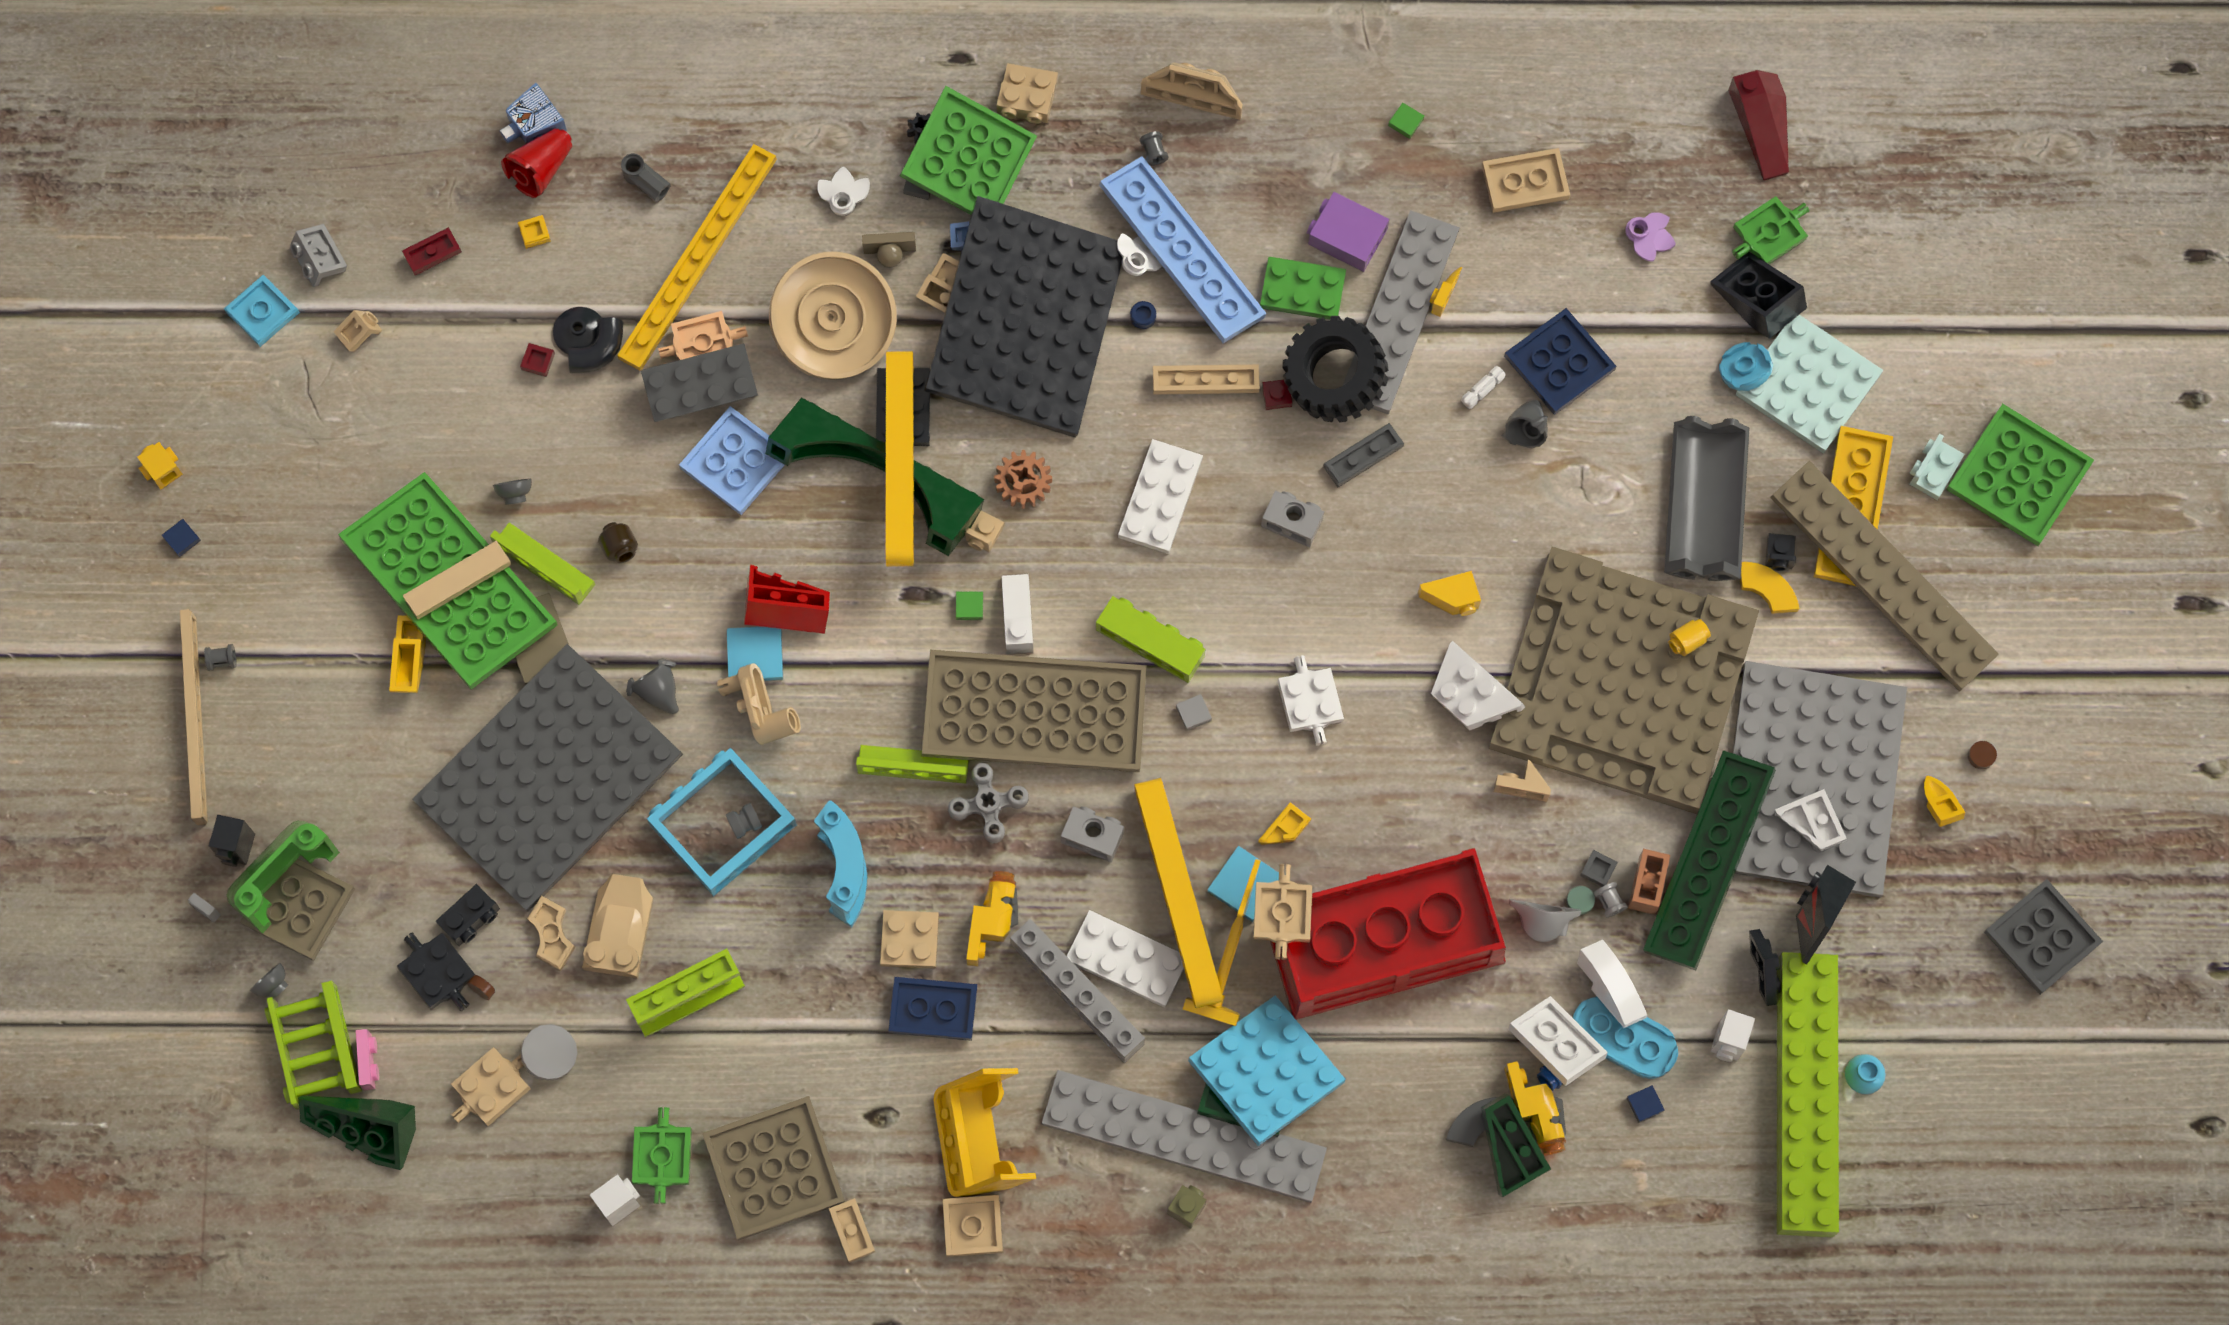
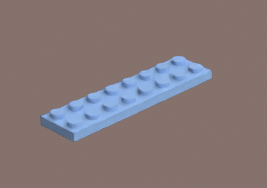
(1182, 249)

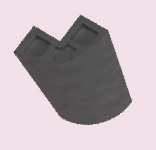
(1707, 499)

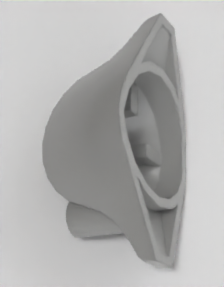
(1544, 921)

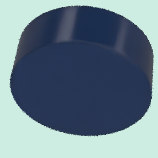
(1143, 315)

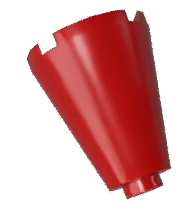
(537, 161)

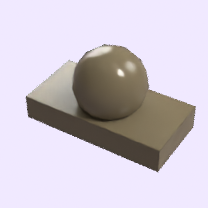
(889, 246)

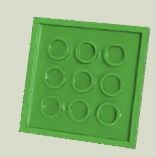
(967, 152)
(2020, 474)

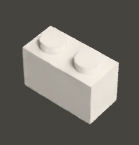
(1732, 1036)
(616, 1199)

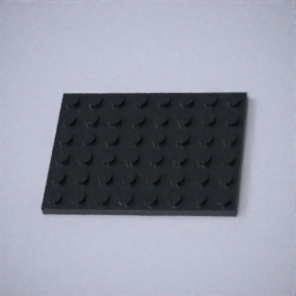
(1025, 317)

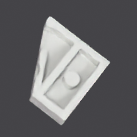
(1814, 820)

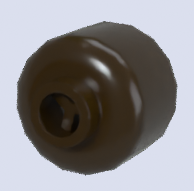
(618, 542)

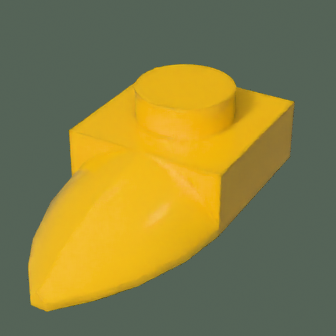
(1440, 297)
(1942, 802)

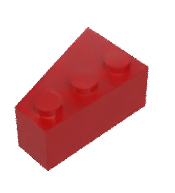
(785, 604)

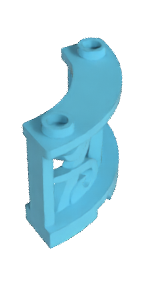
(850, 879)

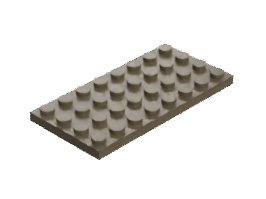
(1034, 711)

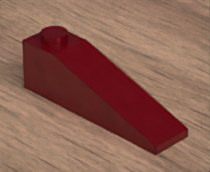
(1763, 115)

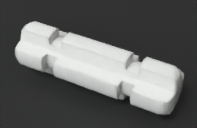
(1483, 387)

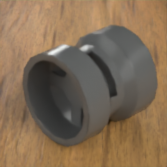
(744, 821)

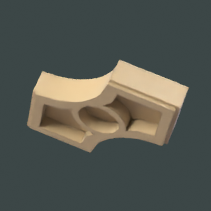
(548, 920)

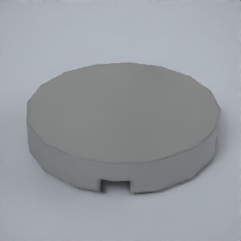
(548, 1052)

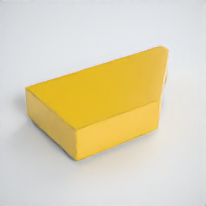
(1286, 826)

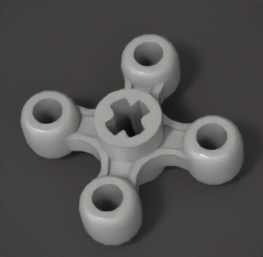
(989, 813)

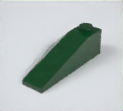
(370, 1125)

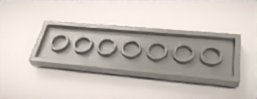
(1406, 297)

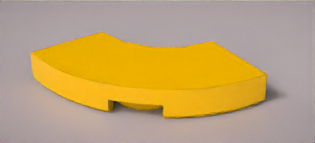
(1769, 586)

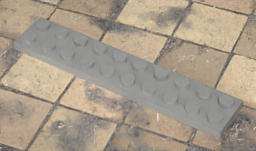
(1182, 1136)

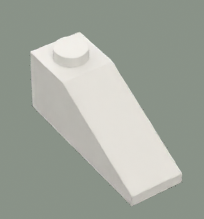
(1017, 614)

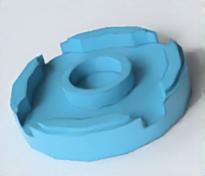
(1745, 366)

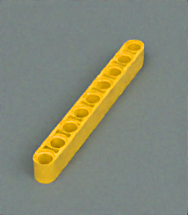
(899, 459)
(1178, 893)

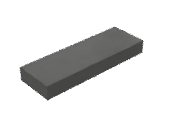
(1363, 455)

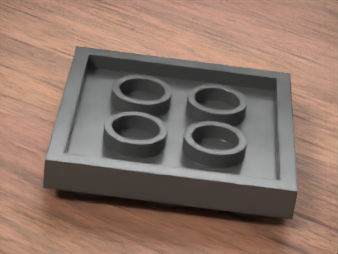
(2043, 936)

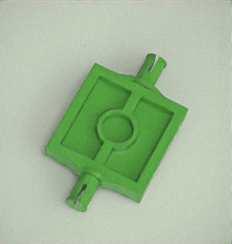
(1770, 231)
(661, 1155)

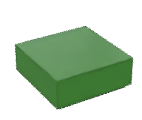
(1406, 120)
(969, 605)

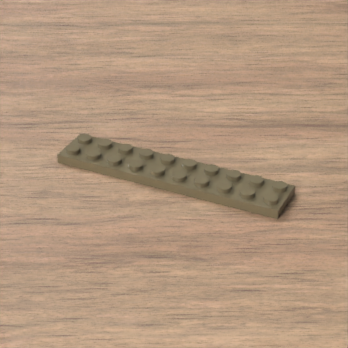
(1884, 576)

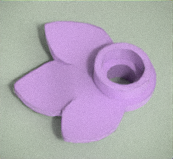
(1653, 237)

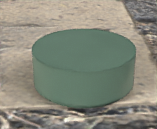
(1581, 898)

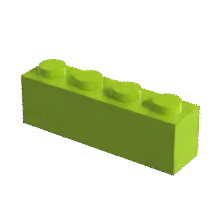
(1150, 638)

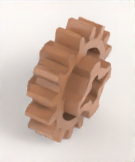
(1032, 484)

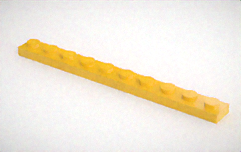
(697, 257)

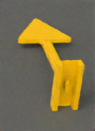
(1217, 1011)

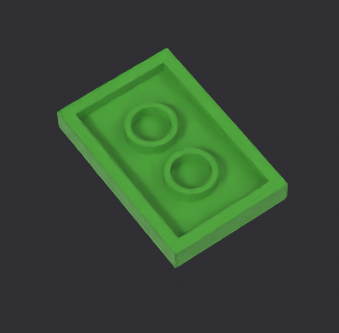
(1302, 288)

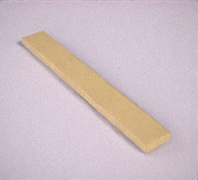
(193, 717)

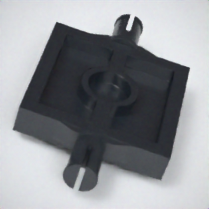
(436, 971)

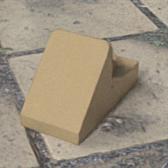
(1530, 787)

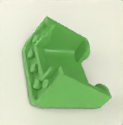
(294, 841)

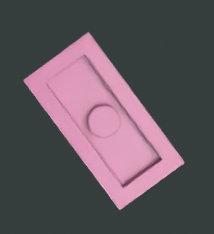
(367, 1070)

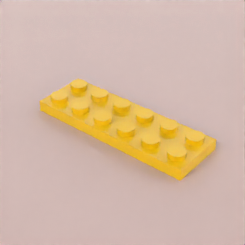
(1860, 475)

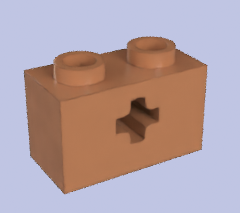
(1649, 881)

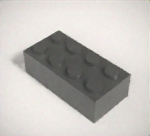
(699, 382)

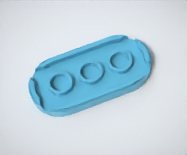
(1640, 1048)

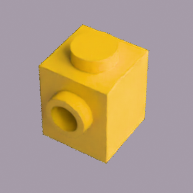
(159, 464)

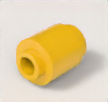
(1689, 637)

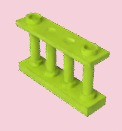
(685, 992)
(334, 1025)

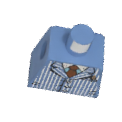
(531, 116)

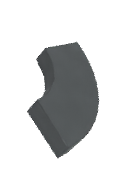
(1468, 1124)

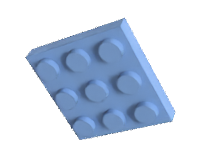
(732, 461)

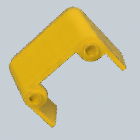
(969, 1134)

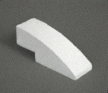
(1611, 983)

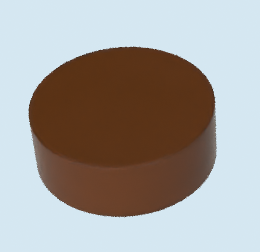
(1982, 755)
(481, 987)

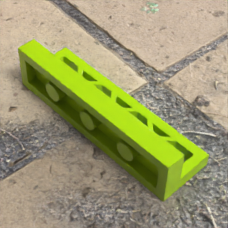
(543, 563)
(910, 764)

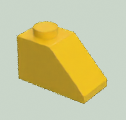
(1452, 594)

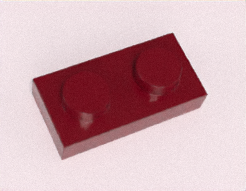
(431, 251)

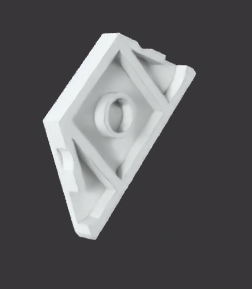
(1471, 691)

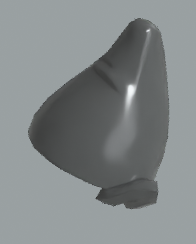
(1527, 426)
(657, 687)

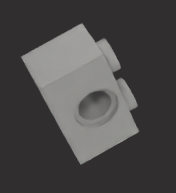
(1300, 531)
(1102, 846)

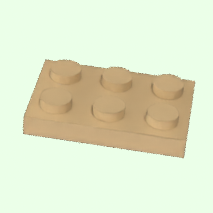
(1526, 180)

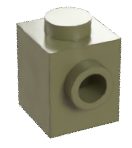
(1187, 1205)

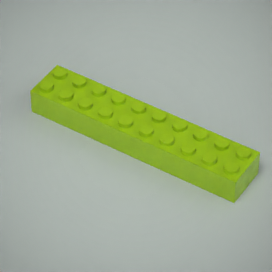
(1807, 1096)

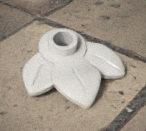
(843, 188)
(1138, 253)

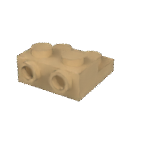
(1027, 93)

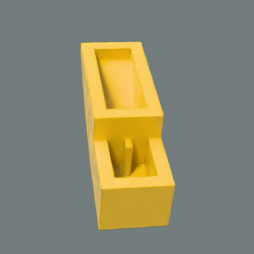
(407, 657)

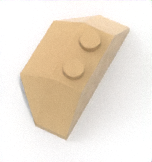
(1193, 88)

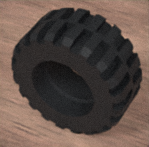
(1316, 343)

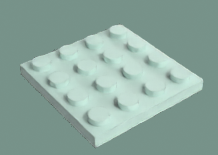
(1812, 383)

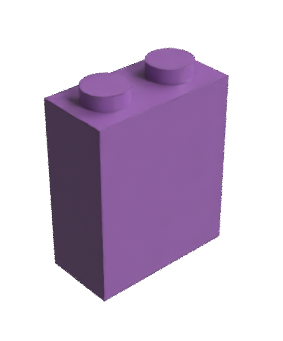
(1347, 231)

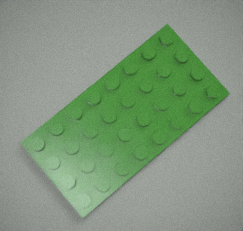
(421, 536)

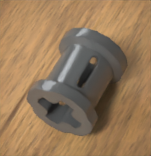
(1154, 148)
(220, 657)

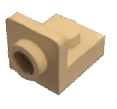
(357, 329)
(984, 532)

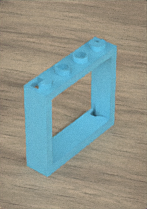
(749, 853)

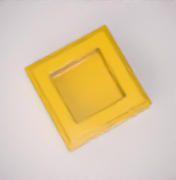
(534, 231)

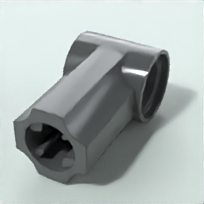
(645, 178)

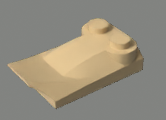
(618, 927)

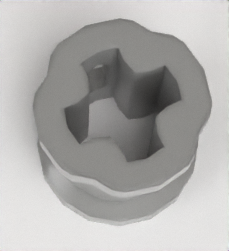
(1610, 899)

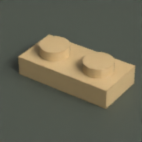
(852, 1230)

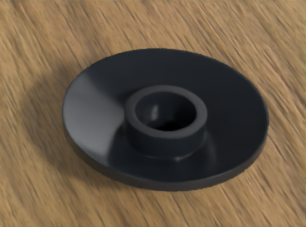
(567, 337)

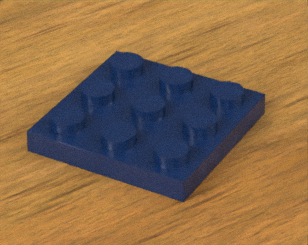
(1560, 361)

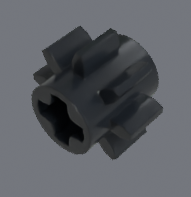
(915, 126)

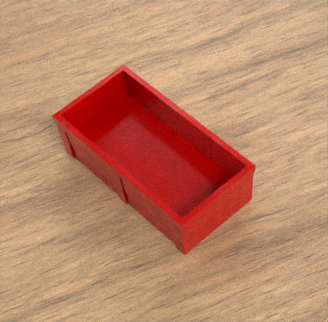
(1393, 935)

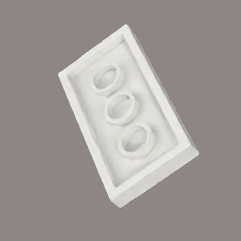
(1160, 496)
(1126, 958)

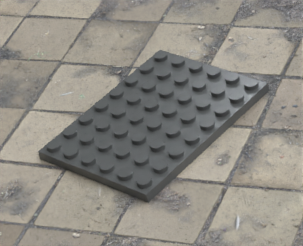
(547, 777)

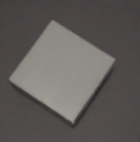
(1193, 712)
(203, 907)

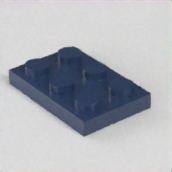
(933, 1008)

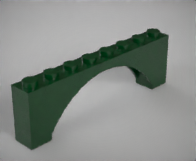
(817, 433)

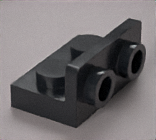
(468, 915)

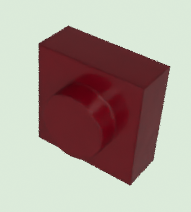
(537, 360)
(1276, 394)

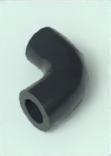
(599, 352)

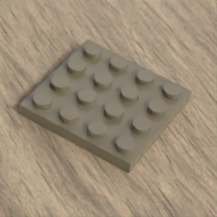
(773, 1168)

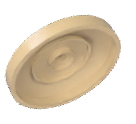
(832, 315)

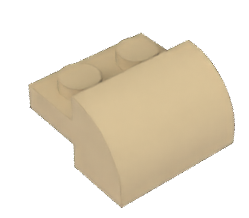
(938, 285)

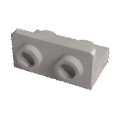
(317, 254)

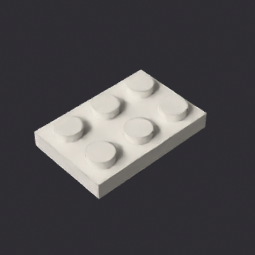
(1557, 1040)

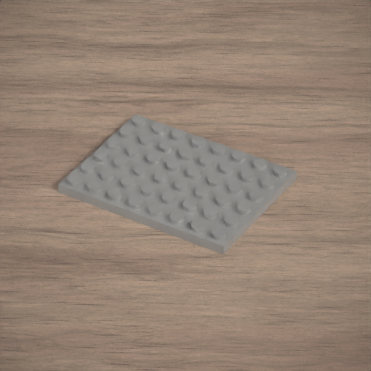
(1820, 737)

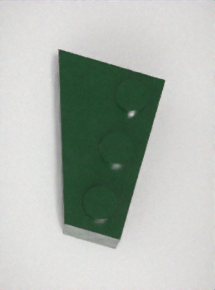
(1511, 1145)

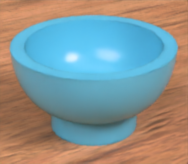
(1865, 1074)

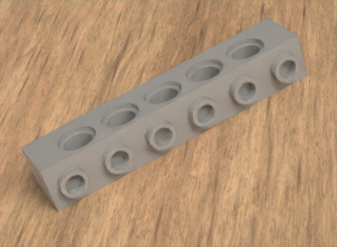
(1077, 991)

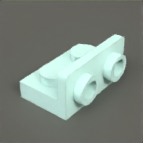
(1937, 467)

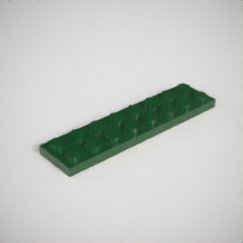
(1709, 860)

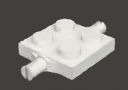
(1310, 700)

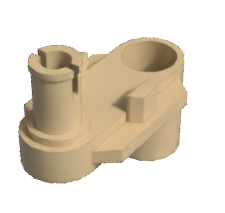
(764, 724)

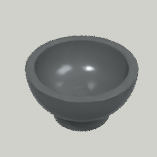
(513, 491)
(272, 983)

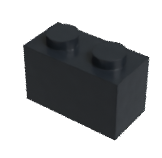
(231, 840)

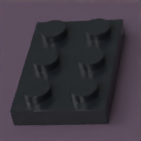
(921, 407)

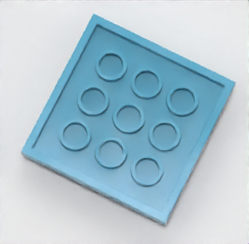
(1266, 1070)

